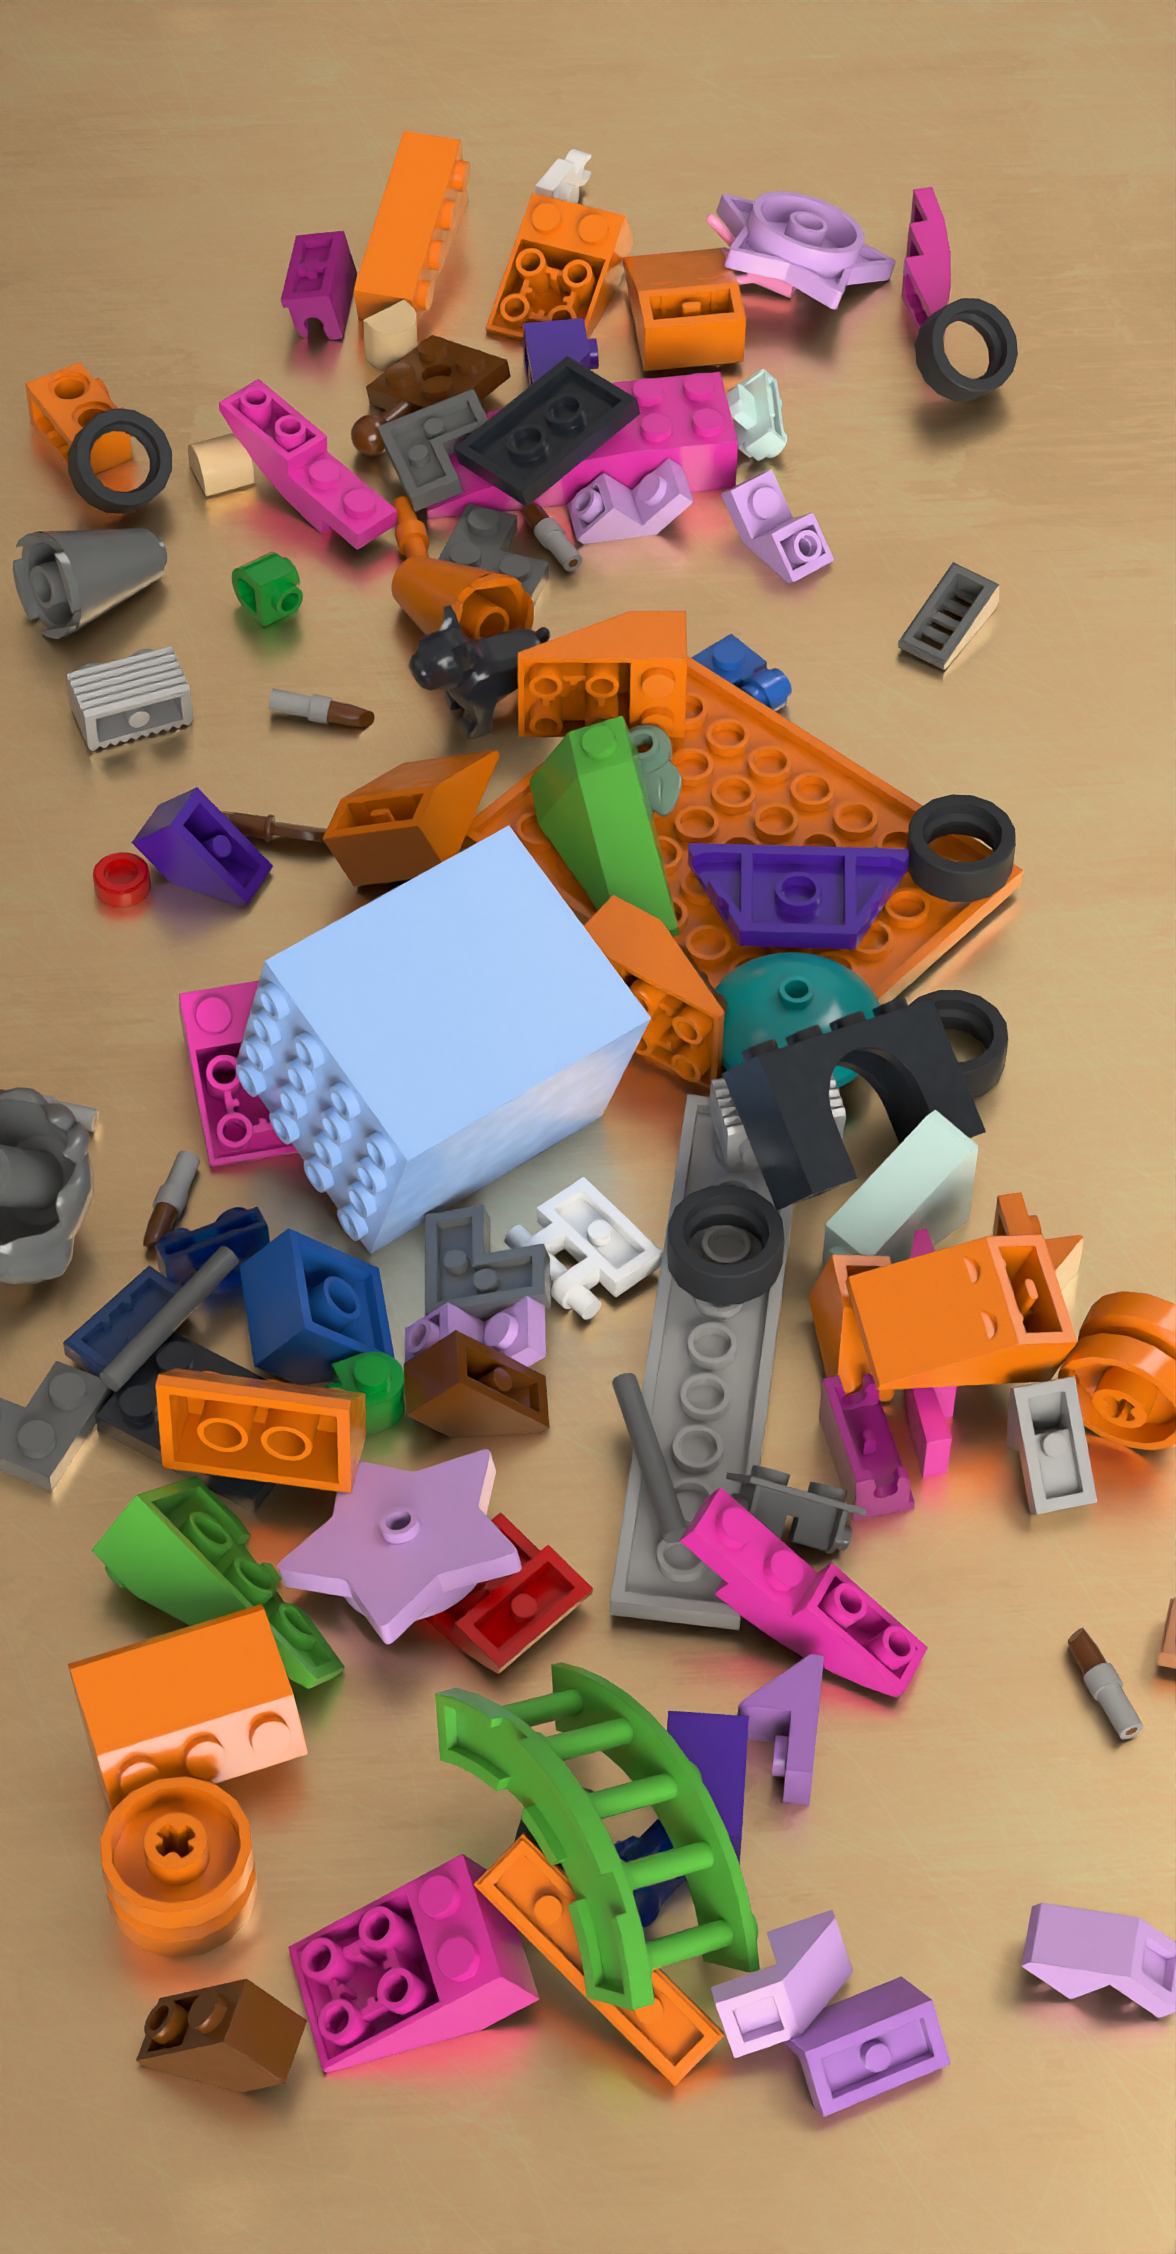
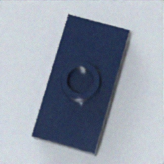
(119, 1321)

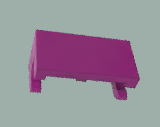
(320, 282)
(863, 1449)

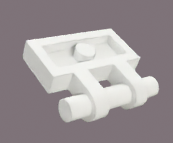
(598, 1237)

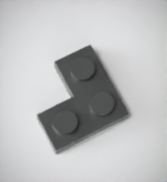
(422, 446)
(482, 542)
(471, 1276)
(50, 1430)

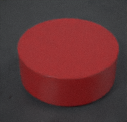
(121, 879)

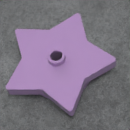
(801, 243)
(406, 1542)

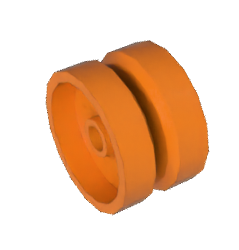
(1127, 1370)
(179, 1866)

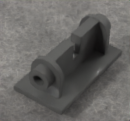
(817, 1513)

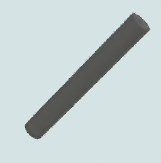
(168, 1318)
(650, 1457)

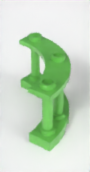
(568, 1826)

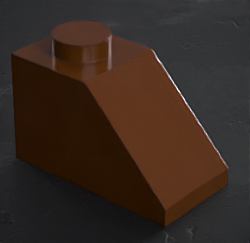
(474, 1390)

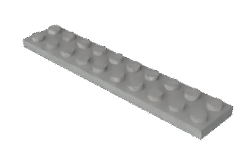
(703, 1395)

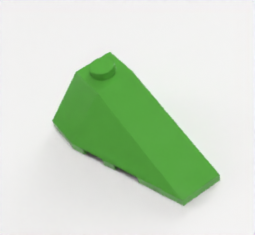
(601, 819)
(190, 1560)

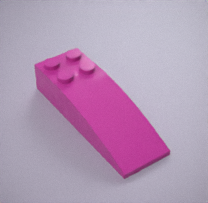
(678, 420)

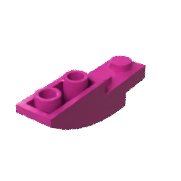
(299, 466)
(800, 1606)

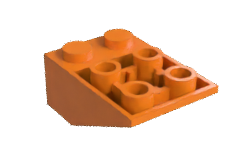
(561, 266)
(685, 309)
(607, 671)
(408, 817)
(684, 1014)
(964, 1316)

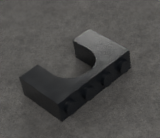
(787, 1100)

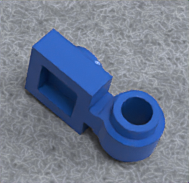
(747, 671)

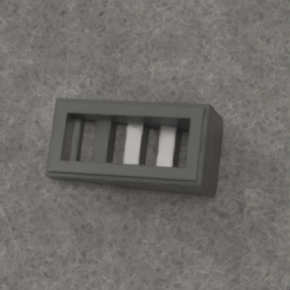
(958, 583)

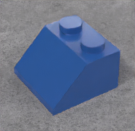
(311, 1308)

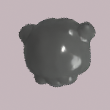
(42, 1186)

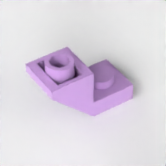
(615, 512)
(767, 527)
(513, 1332)
(1094, 1949)
(789, 1995)

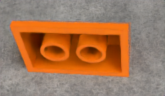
(260, 1429)
(188, 1705)

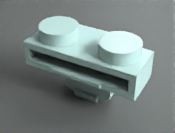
(757, 416)

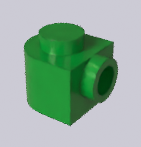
(268, 588)
(381, 1381)

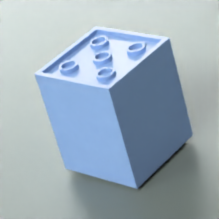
(438, 1038)

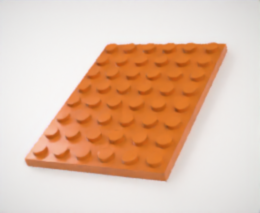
(771, 783)

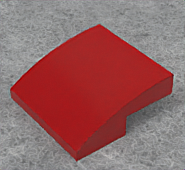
(515, 1610)

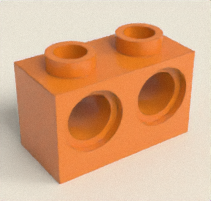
(64, 404)

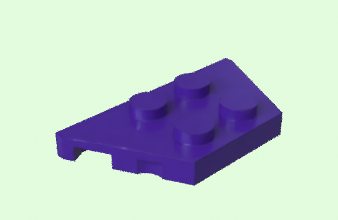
(797, 891)

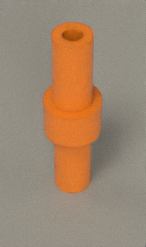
(410, 532)

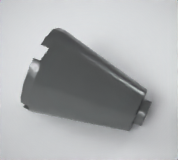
(84, 573)

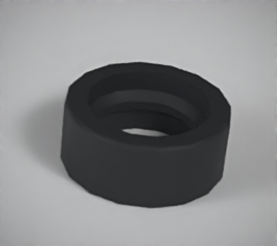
(998, 338)
(147, 433)
(961, 816)
(984, 1022)
(727, 1282)

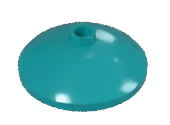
(785, 995)

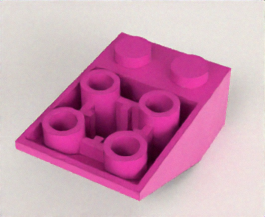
(231, 1120)
(412, 1969)

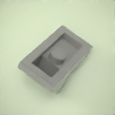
(1051, 1444)

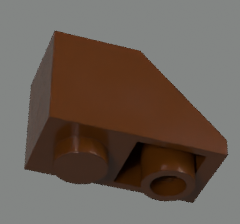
(223, 2037)

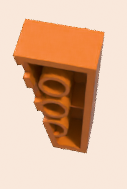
(413, 225)

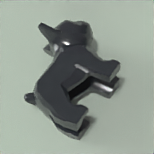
(472, 670)

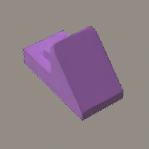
(788, 1715)

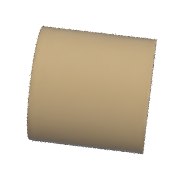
(390, 335)
(220, 464)

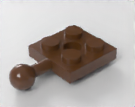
(423, 378)

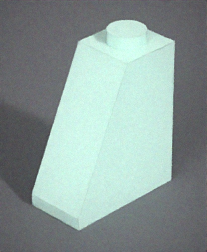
(916, 1188)

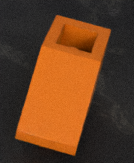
(836, 1321)

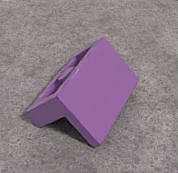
(869, 2045)

